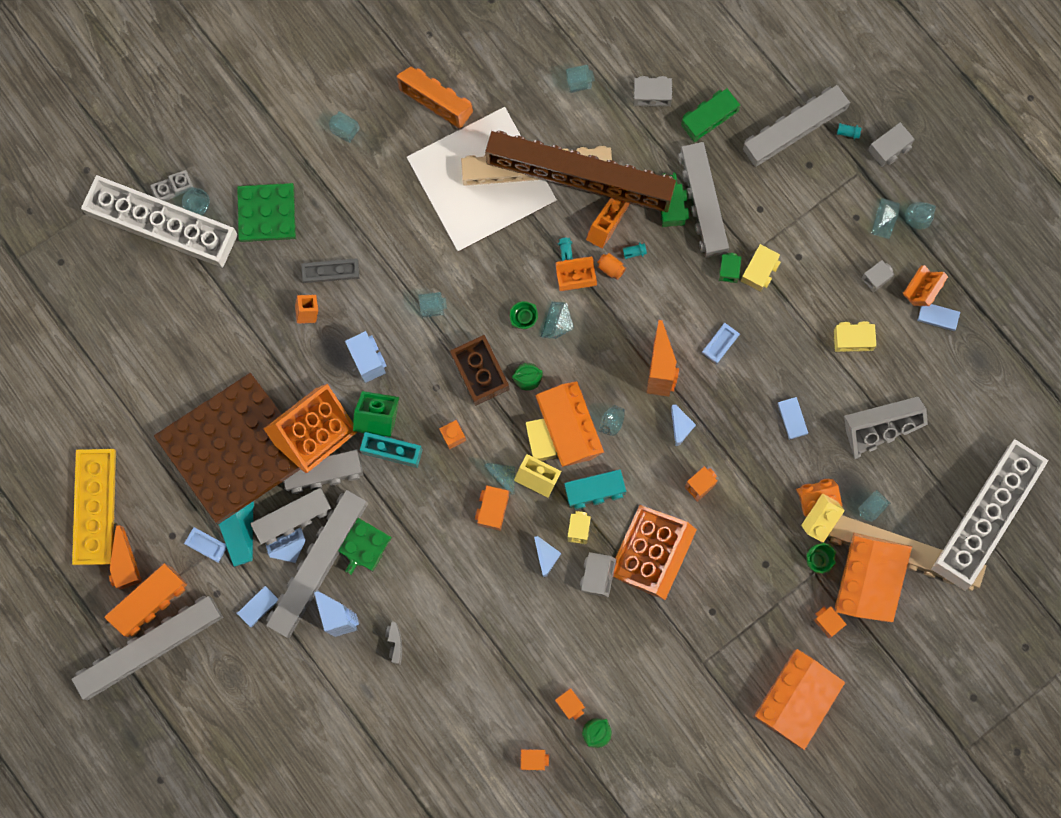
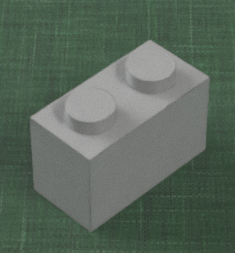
(652, 91)
(891, 144)
(598, 574)

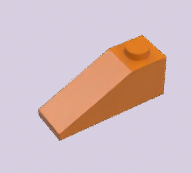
(607, 222)
(123, 564)

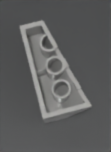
(884, 424)

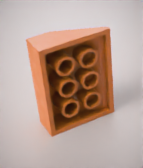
(663, 368)
(311, 428)
(653, 551)
(872, 578)
(799, 699)

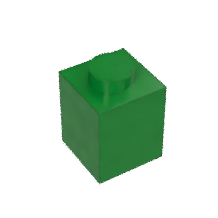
(730, 268)

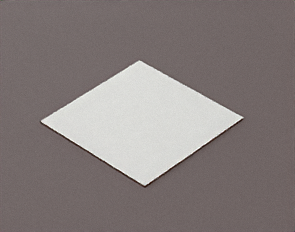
(475, 210)

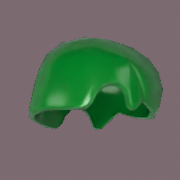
(821, 558)

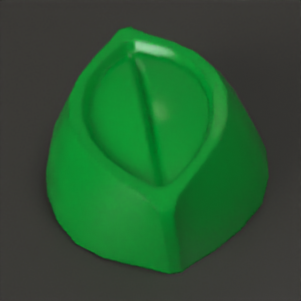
(523, 315)
(527, 376)
(597, 732)

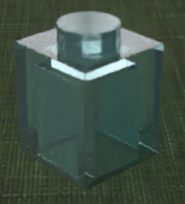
(579, 78)
(343, 126)
(432, 304)
(873, 506)

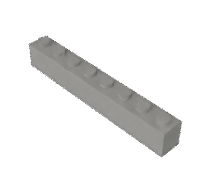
(316, 565)
(146, 648)

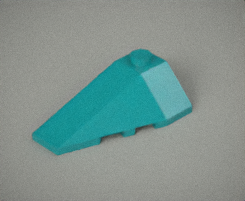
(239, 535)

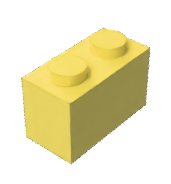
(760, 268)
(854, 337)
(540, 440)
(537, 475)
(822, 518)
(579, 528)

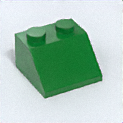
(375, 414)

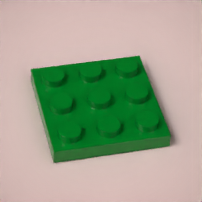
(266, 212)

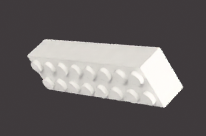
(159, 221)
(989, 515)

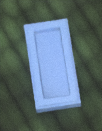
(939, 316)
(720, 343)
(792, 418)
(205, 544)
(258, 606)

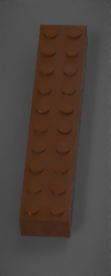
(580, 171)

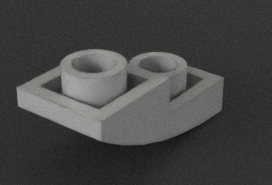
(172, 187)
(394, 636)

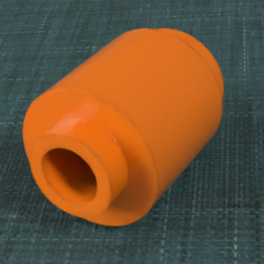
(611, 266)

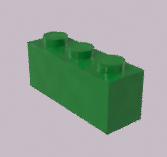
(710, 114)

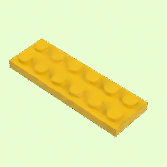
(94, 507)

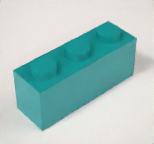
(391, 449)
(595, 489)

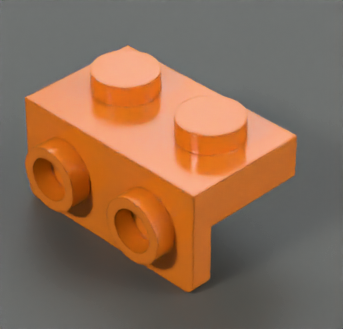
(576, 273)
(924, 286)
(811, 493)

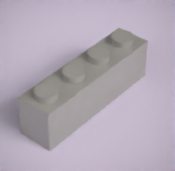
(330, 471)
(294, 514)

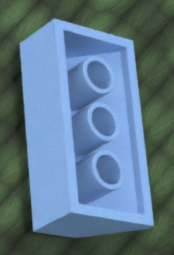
(335, 616)

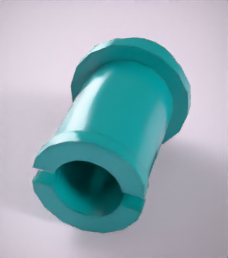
(849, 131)
(566, 249)
(633, 251)

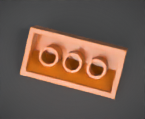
(434, 96)
(569, 424)
(146, 601)

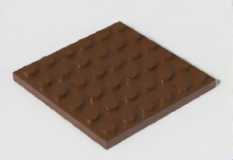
(226, 450)

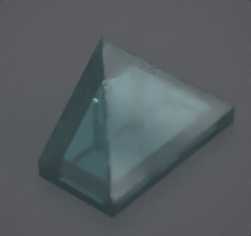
(885, 218)
(557, 321)
(504, 475)

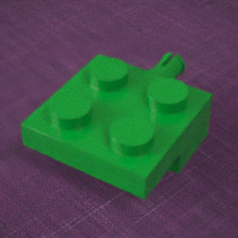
(364, 546)

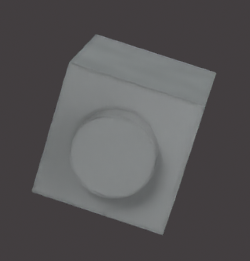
(878, 276)

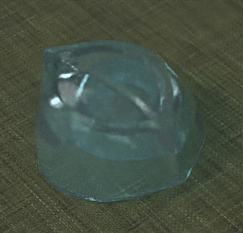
(196, 201)
(920, 215)
(612, 420)

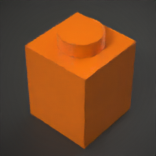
(306, 308)
(452, 434)
(829, 621)
(570, 705)
(534, 759)

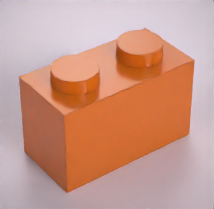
(701, 483)
(493, 507)

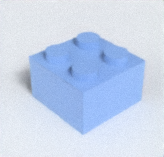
(364, 354)

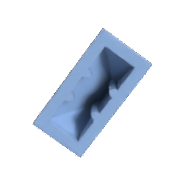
(681, 424)
(287, 547)
(547, 555)

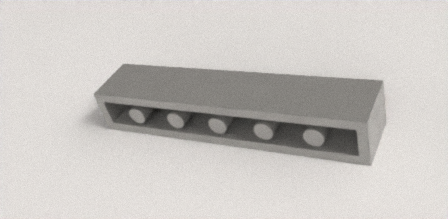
(796, 125)
(704, 200)

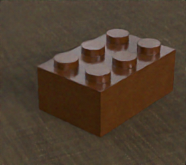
(479, 370)

